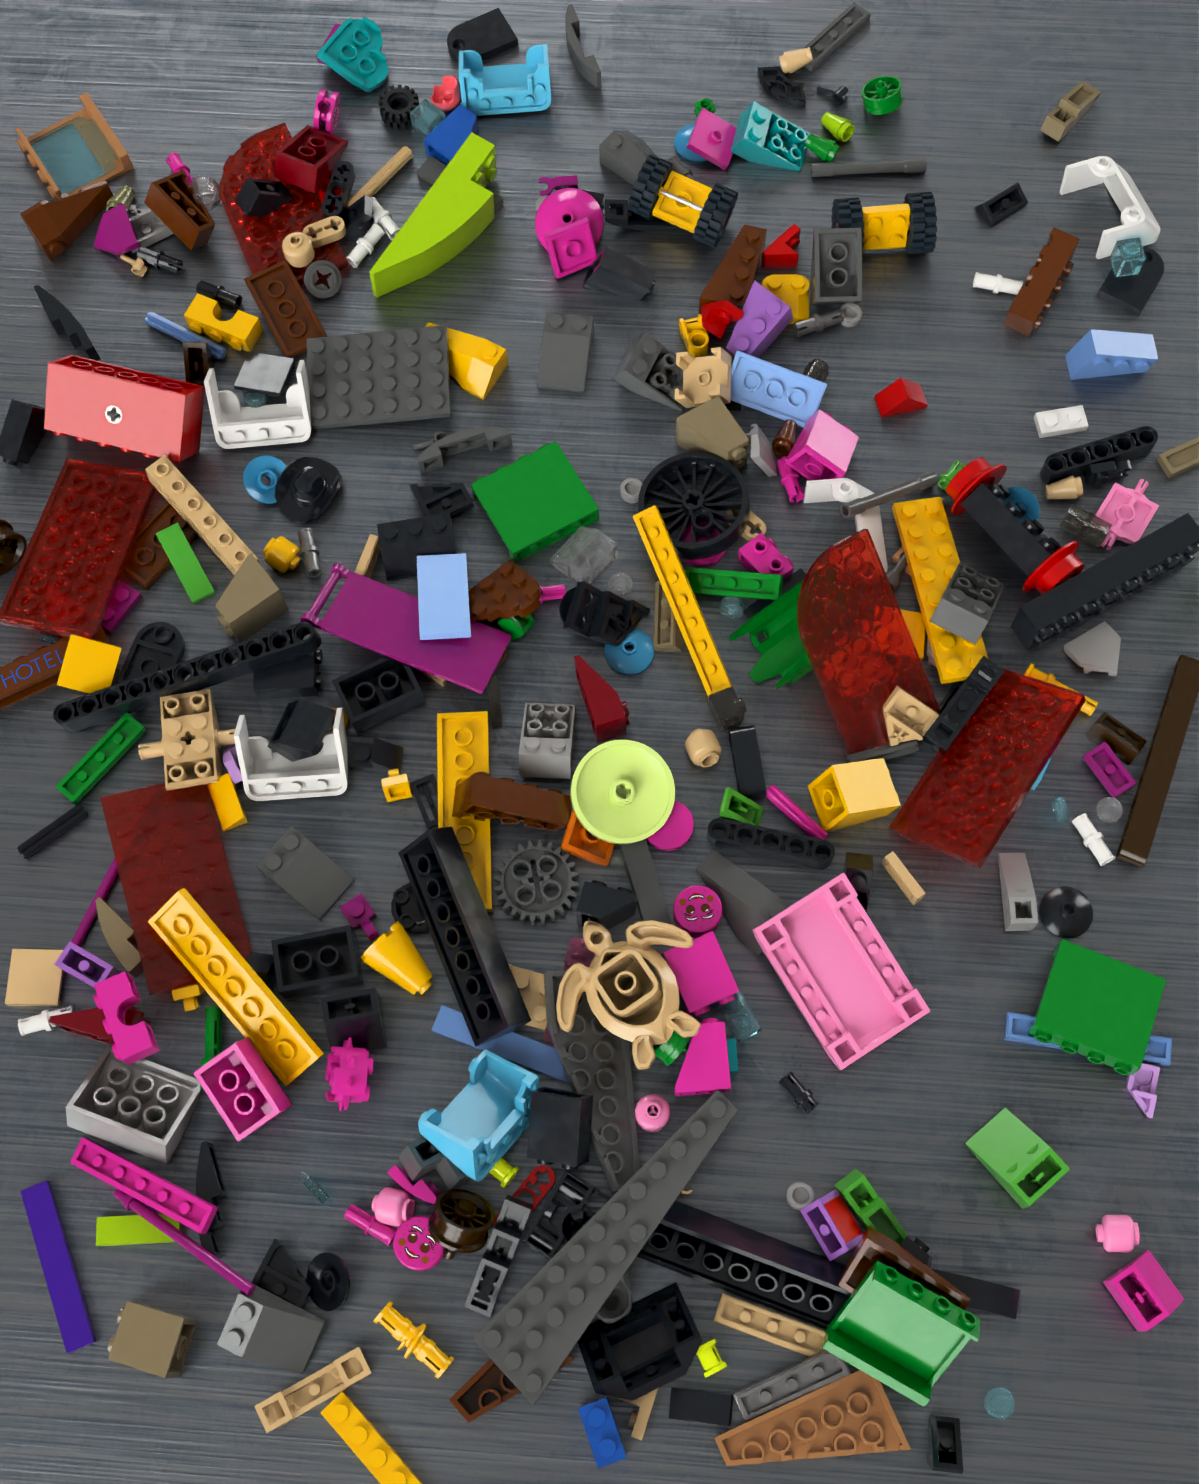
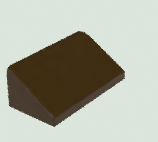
(1119, 738)

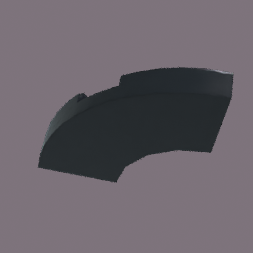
(781, 87)

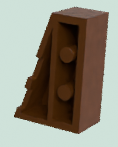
(173, 204)

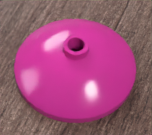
(571, 203)

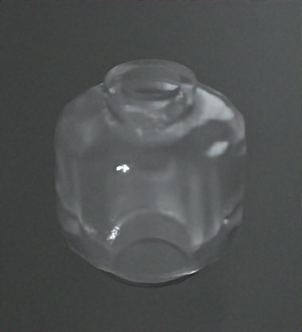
(206, 191)

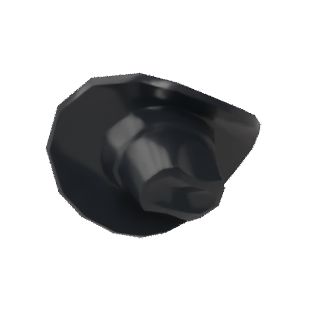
(306, 488)

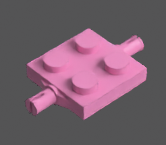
(1127, 512)

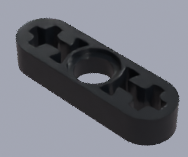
(336, 183)

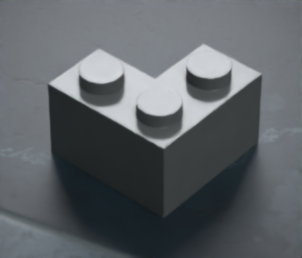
(422, 1157)

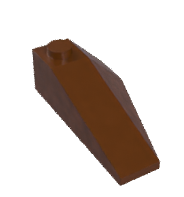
(62, 221)
(877, 1246)

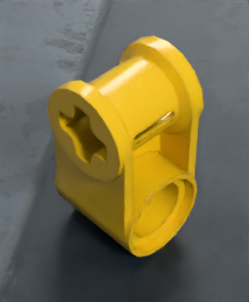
(693, 335)

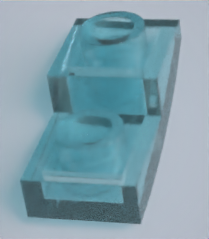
(739, 1017)

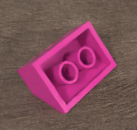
(242, 1089)

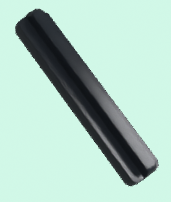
(52, 831)

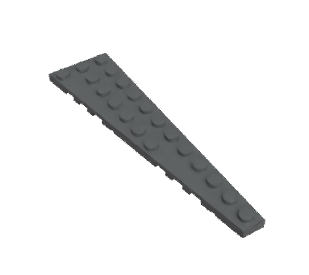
(558, 1304)

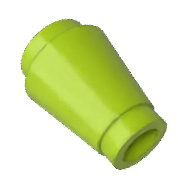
(838, 126)

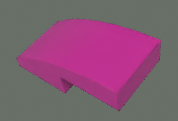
(424, 1191)

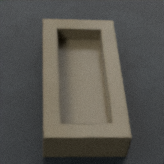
(1180, 458)

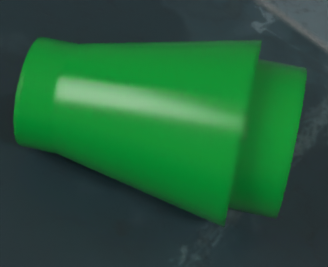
(822, 147)

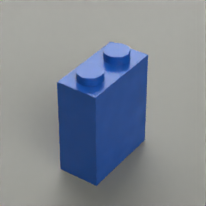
(602, 1432)

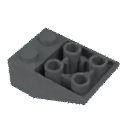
(651, 371)
(967, 603)

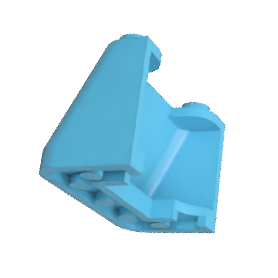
(505, 87)
(483, 1116)

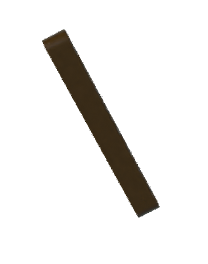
(1160, 763)

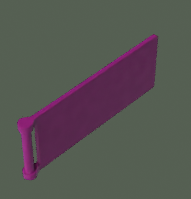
(389, 624)

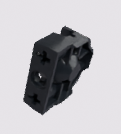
(566, 1226)

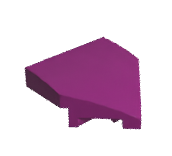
(116, 232)

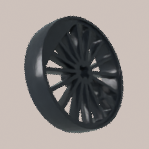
(706, 505)

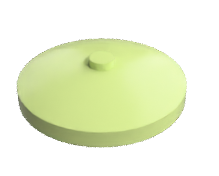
(622, 792)

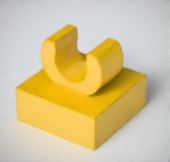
(396, 786)
(189, 995)

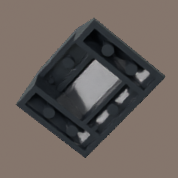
(642, 1348)

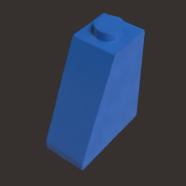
(451, 134)

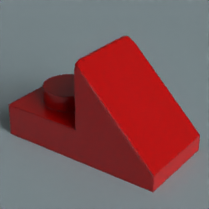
(781, 251)
(718, 315)

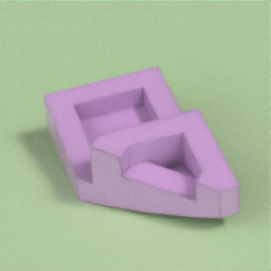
(231, 763)
(1143, 1087)

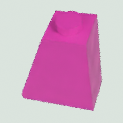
(706, 1062)

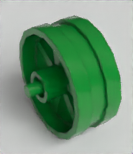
(882, 95)
(671, 1050)

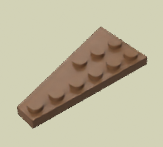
(828, 1422)

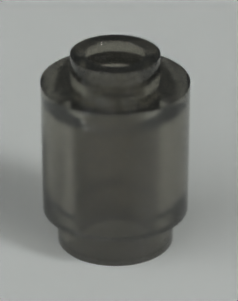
(817, 370)

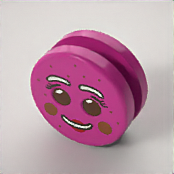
(327, 111)
(697, 910)
(416, 1246)

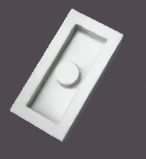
(1061, 421)

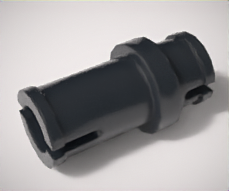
(801, 1096)

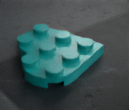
(357, 54)

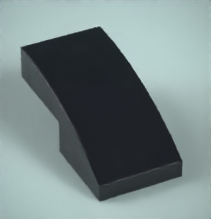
(701, 1406)

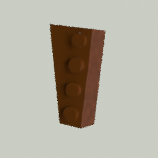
(1042, 283)
(486, 1391)

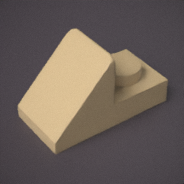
(639, 1419)

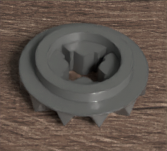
(320, 290)

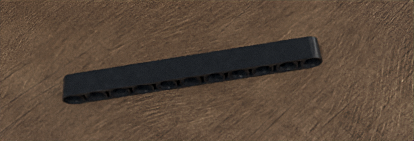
(176, 674)

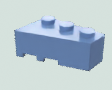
(1111, 354)

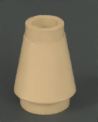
(795, 59)
(1065, 489)

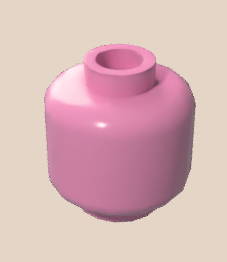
(648, 1122)
(393, 1206)
(1118, 1233)

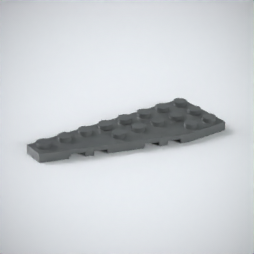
(598, 1066)

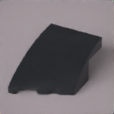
(602, 615)

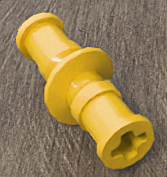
(413, 1339)

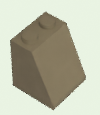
(713, 431)
(249, 601)
(152, 1339)

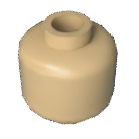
(298, 249)
(703, 747)

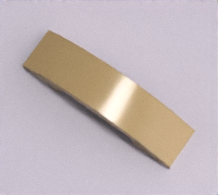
(313, 1390)

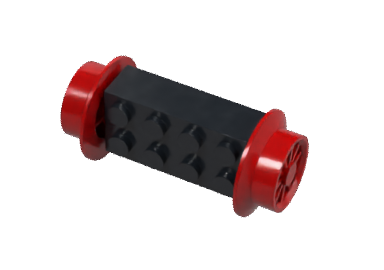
(1039, 557)

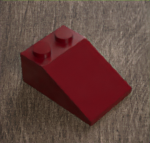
(308, 158)
(602, 703)
(90, 1025)

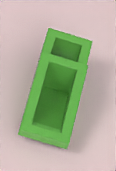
(185, 563)
(868, 1206)

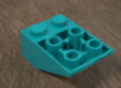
(769, 139)

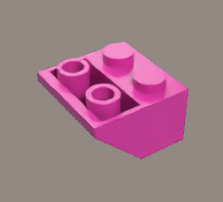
(1144, 1291)

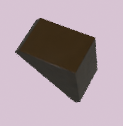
(197, 361)

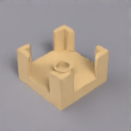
(704, 378)

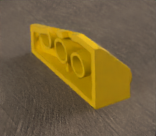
(474, 362)

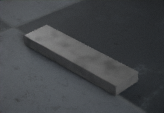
(789, 1384)

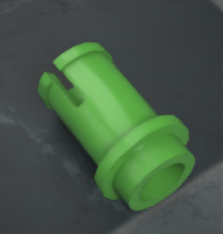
(944, 479)

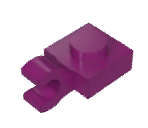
(554, 183)
(360, 915)

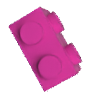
(762, 556)

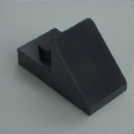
(358, 217)
(376, 757)
(945, 1444)

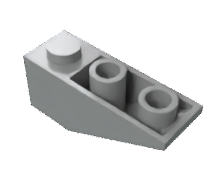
(1017, 893)

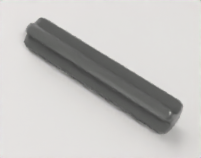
(887, 752)

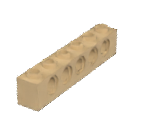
(198, 514)

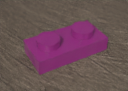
(120, 606)
(1109, 770)

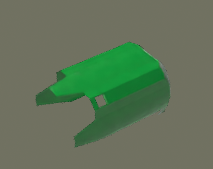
(783, 647)

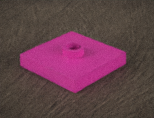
(712, 139)
(571, 248)

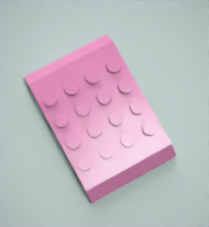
(840, 972)

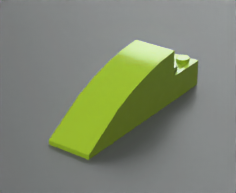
(444, 221)

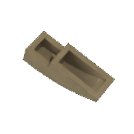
(1070, 111)
(119, 938)

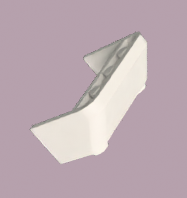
(1135, 214)
(264, 425)
(844, 491)
(276, 778)

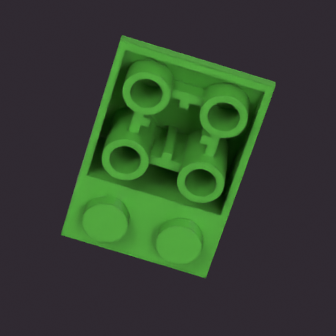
(1017, 1158)

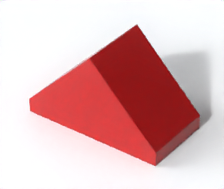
(900, 398)

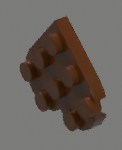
(504, 594)

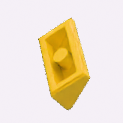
(227, 803)

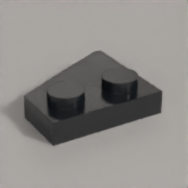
(442, 498)
(282, 1276)

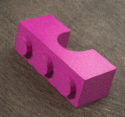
(115, 997)

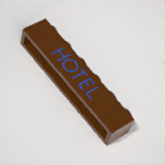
(35, 671)

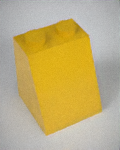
(853, 794)

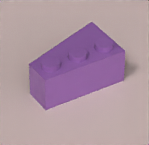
(761, 322)

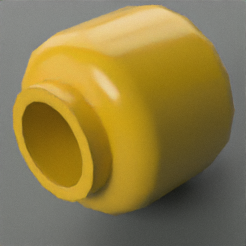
(281, 554)

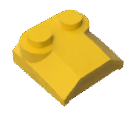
(792, 290)

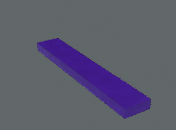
(58, 1267)

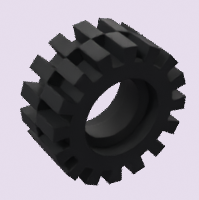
(395, 97)

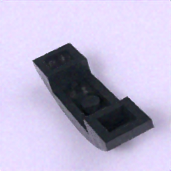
(618, 214)
(964, 703)
(985, 1295)

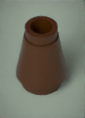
(785, 438)

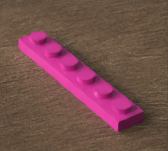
(144, 1185)

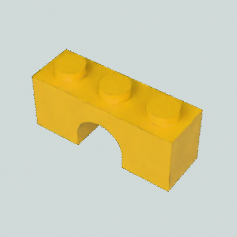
(239, 332)

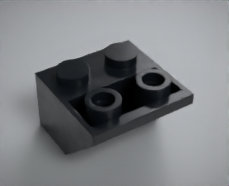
(302, 730)
(605, 904)
(354, 1016)

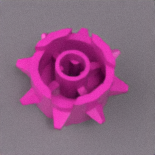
(348, 1074)

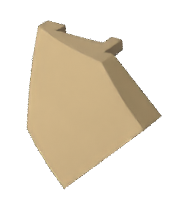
(906, 717)

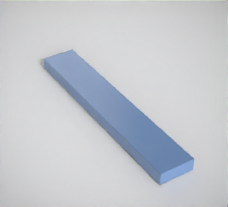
(1017, 1027)
(510, 1046)

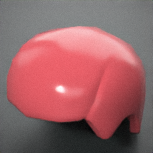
(447, 95)

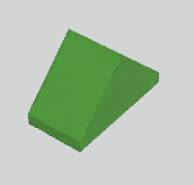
(740, 808)

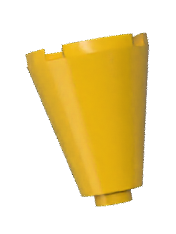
(398, 960)

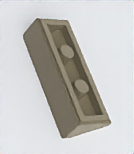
(666, 629)

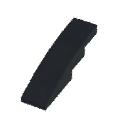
(64, 321)
(210, 1188)
(498, 1256)

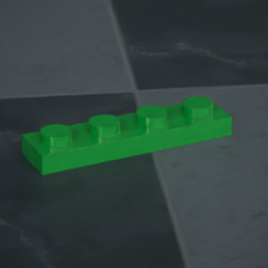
(735, 583)
(101, 758)

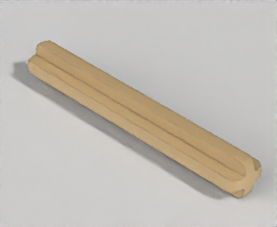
(383, 174)

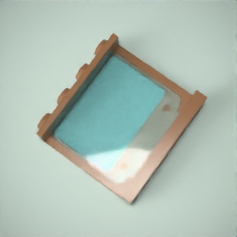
(76, 151)

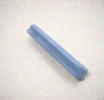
(182, 333)

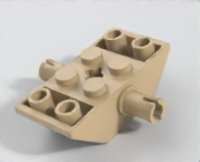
(189, 740)

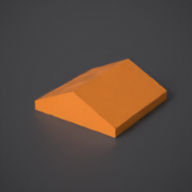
(585, 845)

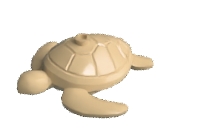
(629, 987)

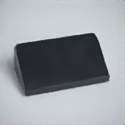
(1002, 203)

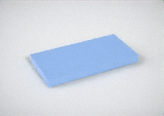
(774, 389)
(443, 596)

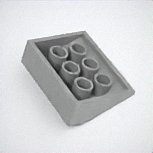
(135, 1105)

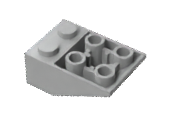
(547, 740)

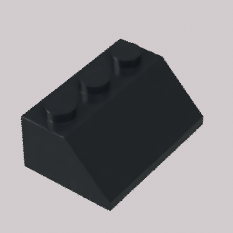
(414, 537)

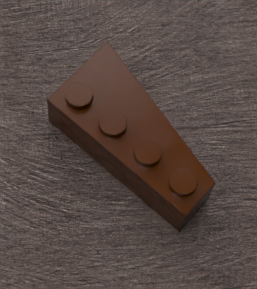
(737, 269)
(511, 802)

